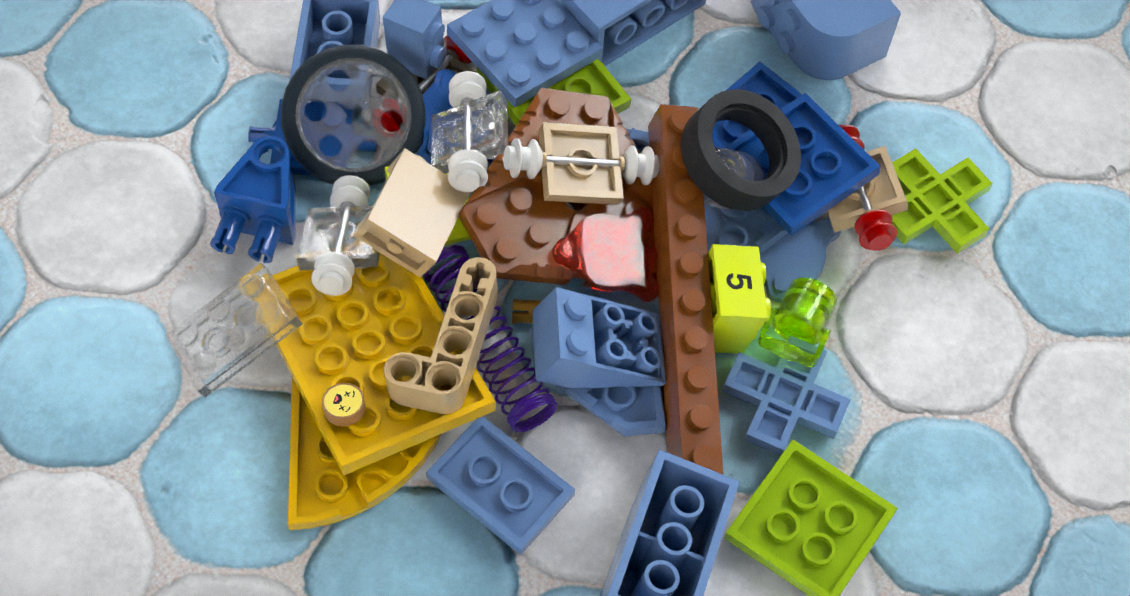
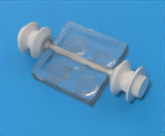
(469, 132)
(329, 241)

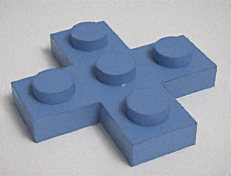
(784, 398)

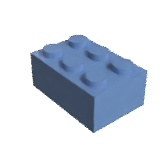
(333, 24)

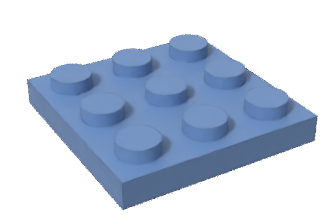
(524, 44)

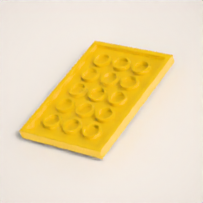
(350, 342)

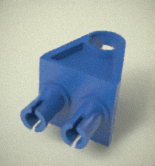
(257, 202)

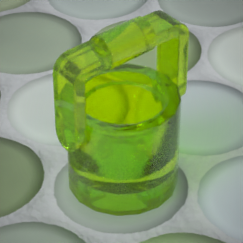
(803, 315)

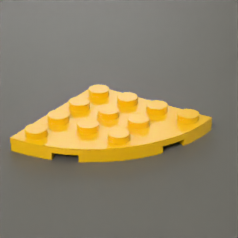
(319, 489)

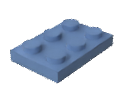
(500, 484)

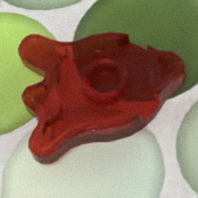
(610, 253)

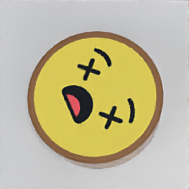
(343, 404)

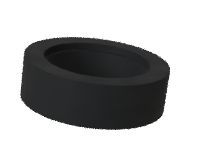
(767, 124)

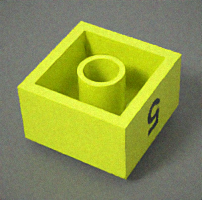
(737, 296)

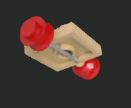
(873, 204)

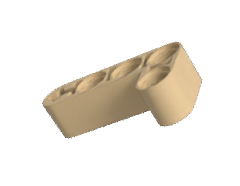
(454, 334)

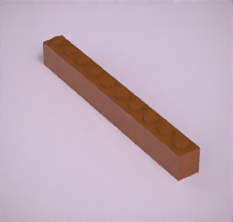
(684, 298)

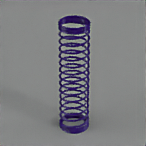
(522, 405)

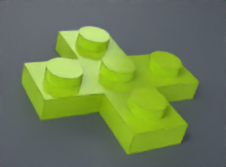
(940, 200)

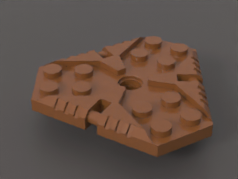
(509, 214)

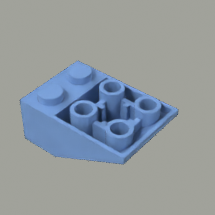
(596, 343)

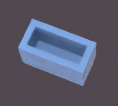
(415, 35)

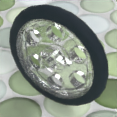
(359, 64)

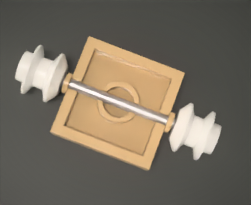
(580, 163)

